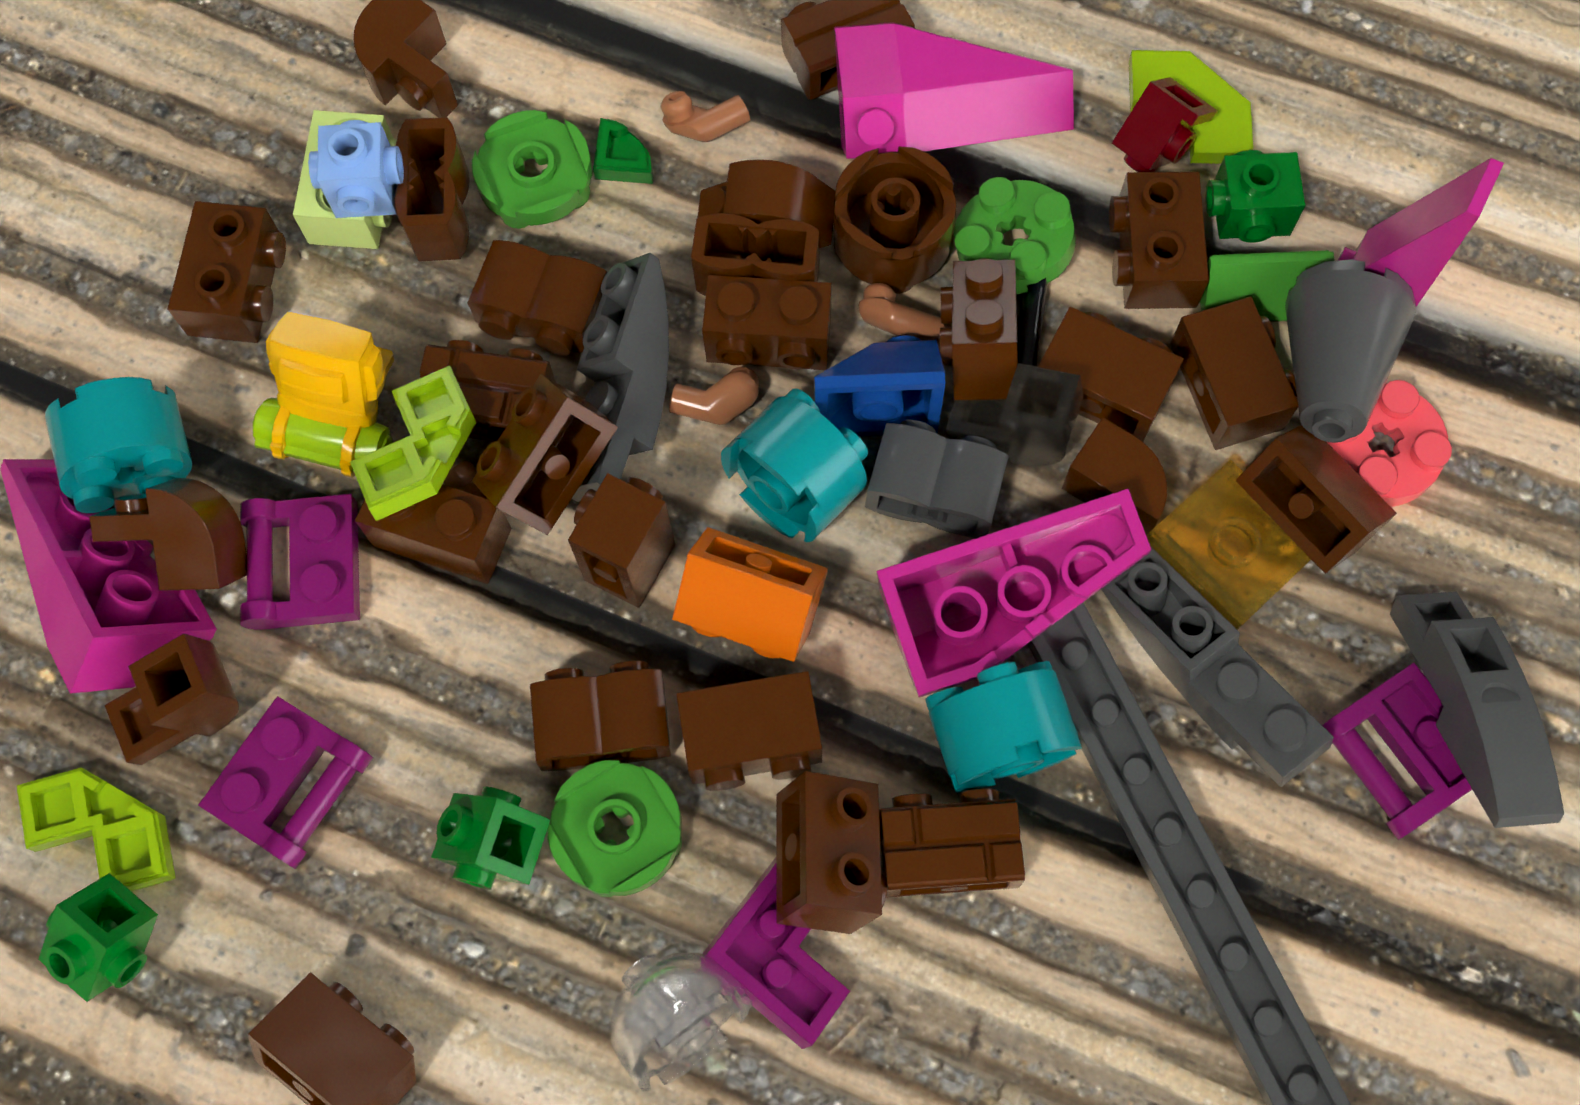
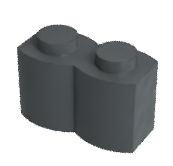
(936, 479)

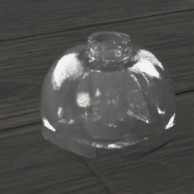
(672, 1015)

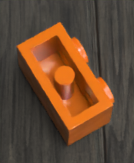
(749, 594)

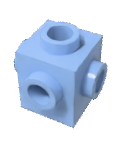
(356, 169)

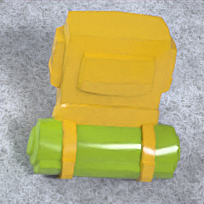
(325, 394)

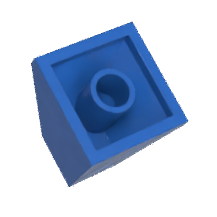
(883, 386)

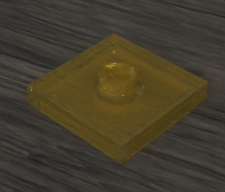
(1228, 547)

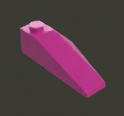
(941, 91)
(1428, 232)
(1002, 590)
(92, 597)

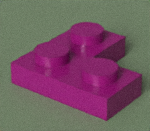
(772, 967)

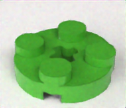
(540, 198)
(1018, 205)
(577, 819)

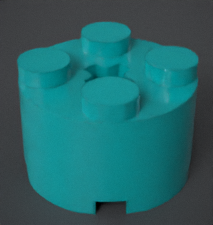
(116, 441)
(797, 466)
(1003, 726)

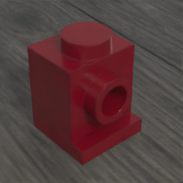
(1161, 125)

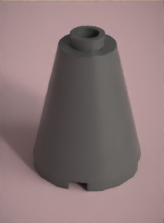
(1344, 343)

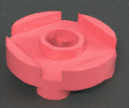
(1420, 445)

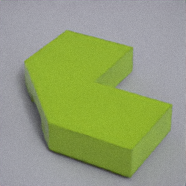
(1231, 126)
(419, 463)
(126, 833)

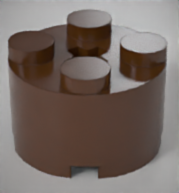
(894, 217)

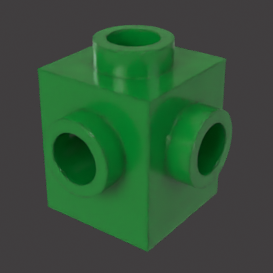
(1256, 195)
(489, 838)
(98, 938)

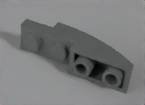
(628, 362)
(1213, 672)
(1487, 708)

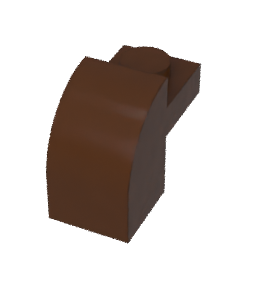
(396, 52)
(770, 192)
(1117, 462)
(192, 532)
(176, 695)

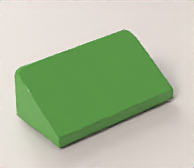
(1259, 276)

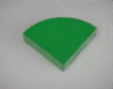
(621, 155)

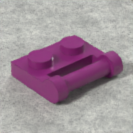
(320, 557)
(1405, 717)
(269, 772)

